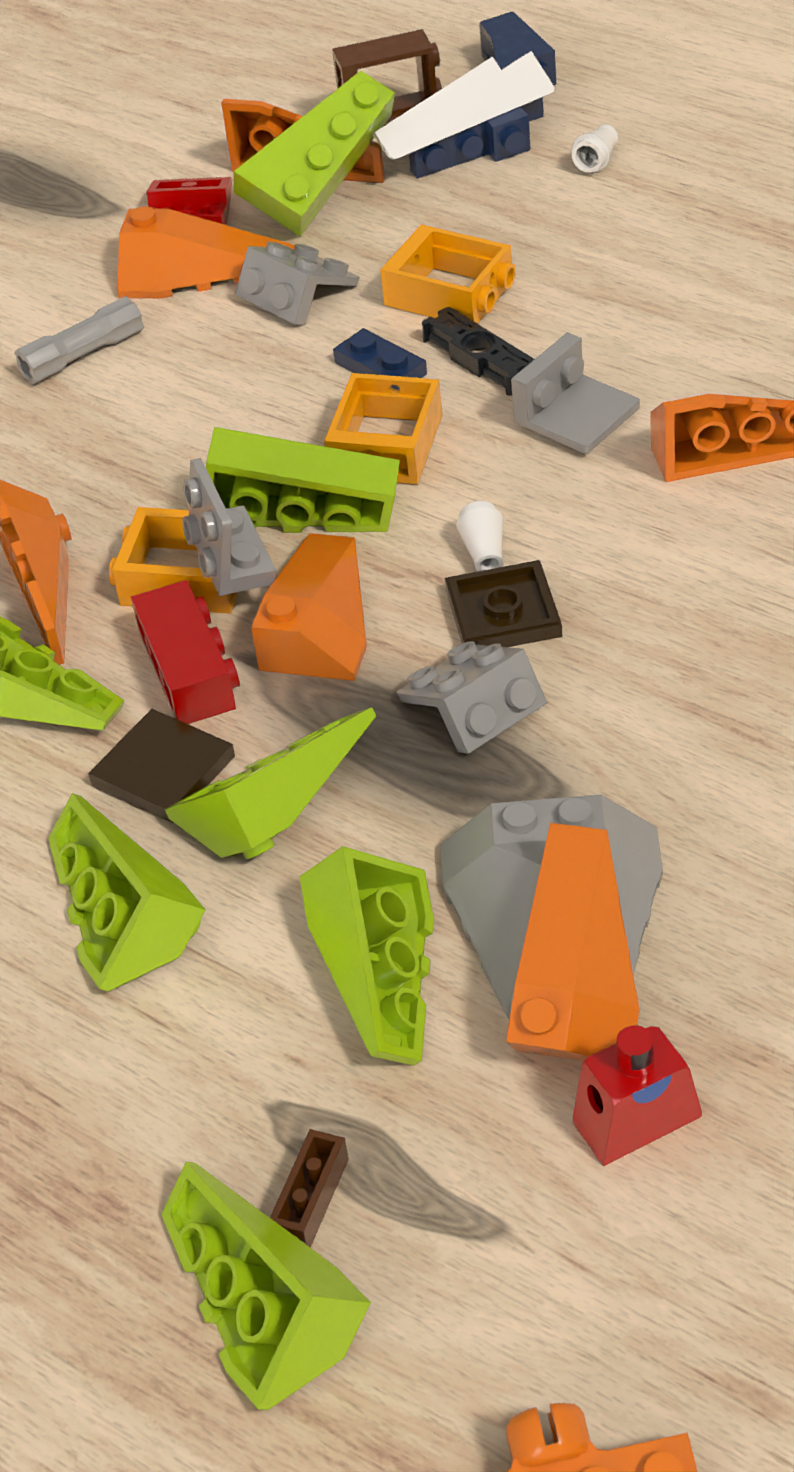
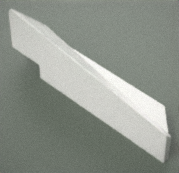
(465, 103)

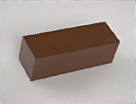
(311, 1185)

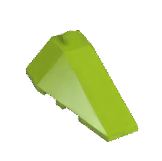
(44, 691)
(270, 794)
(123, 899)
(372, 935)
(269, 1293)

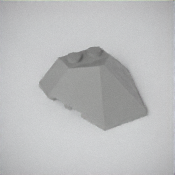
(496, 864)

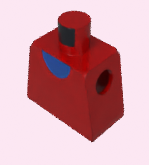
(633, 1094)

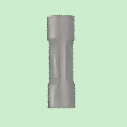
(52, 353)

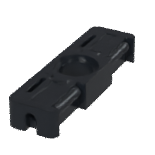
(461, 335)

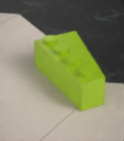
(313, 156)
(302, 483)

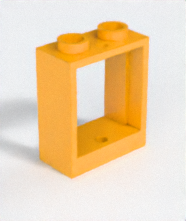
(430, 248)
(374, 397)
(159, 530)

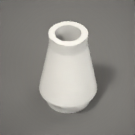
(593, 149)
(482, 534)

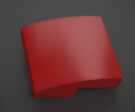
(193, 196)

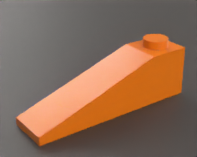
(256, 123)
(178, 250)
(720, 434)
(38, 558)
(313, 613)
(575, 959)

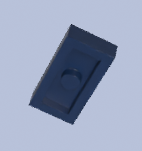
(374, 355)

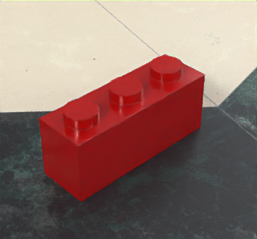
(186, 652)

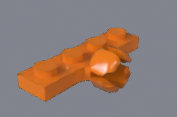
(576, 1453)

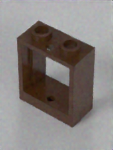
(390, 49)

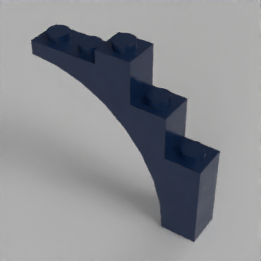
(506, 135)

